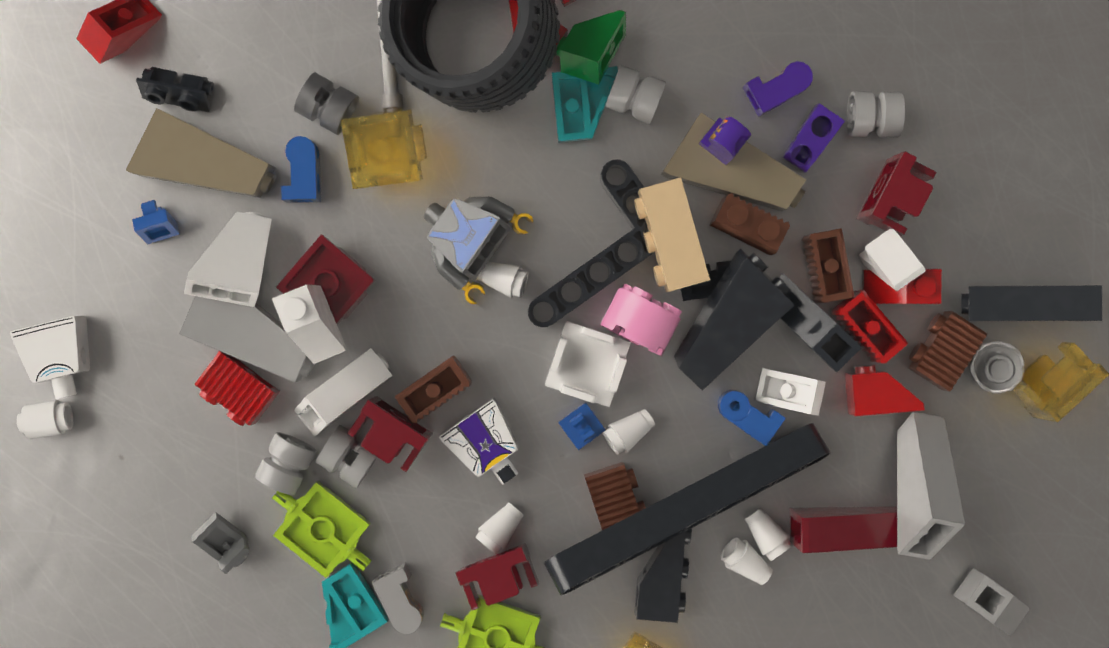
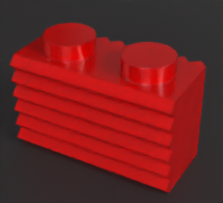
(869, 327)
(236, 388)

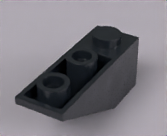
(818, 329)
(660, 582)

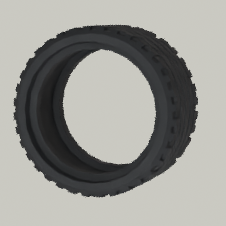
(492, 87)

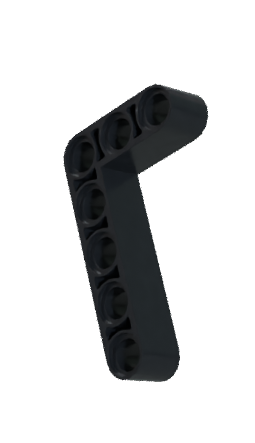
(609, 256)

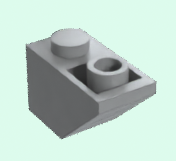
(991, 601)

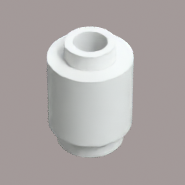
(45, 419)

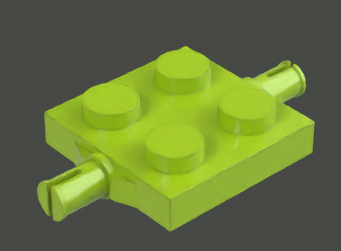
(322, 529)
(494, 627)

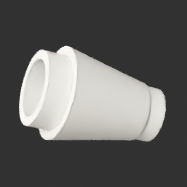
(505, 278)
(627, 432)
(499, 528)
(768, 534)
(746, 561)

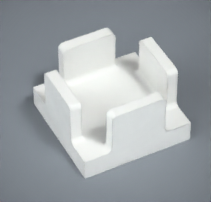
(588, 364)

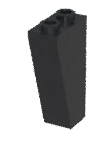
(732, 319)

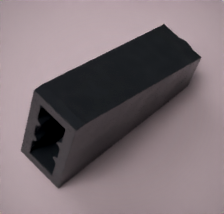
(1033, 303)

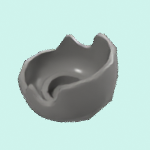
(998, 367)

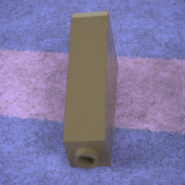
(192, 157)
(748, 175)

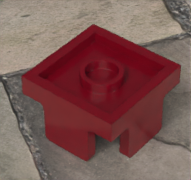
(897, 192)
(336, 272)
(390, 432)
(497, 576)

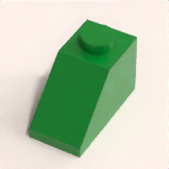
(592, 46)

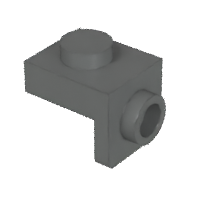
(222, 542)

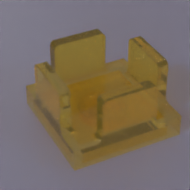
(383, 148)
(1057, 388)

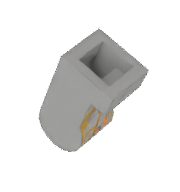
(397, 601)

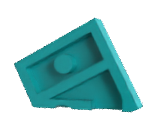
(580, 104)
(351, 607)

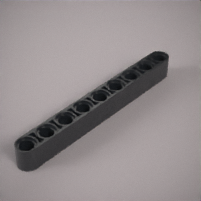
(686, 509)

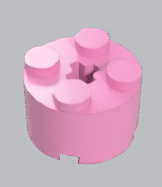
(641, 320)

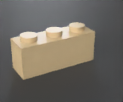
(671, 235)

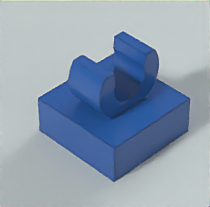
(155, 224)
(581, 426)

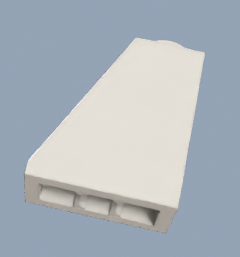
(233, 262)
(310, 322)
(343, 391)

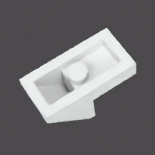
(891, 260)
(790, 391)

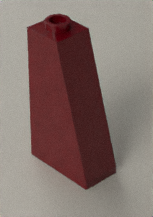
(843, 528)

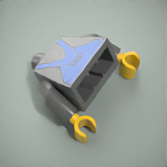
(468, 236)

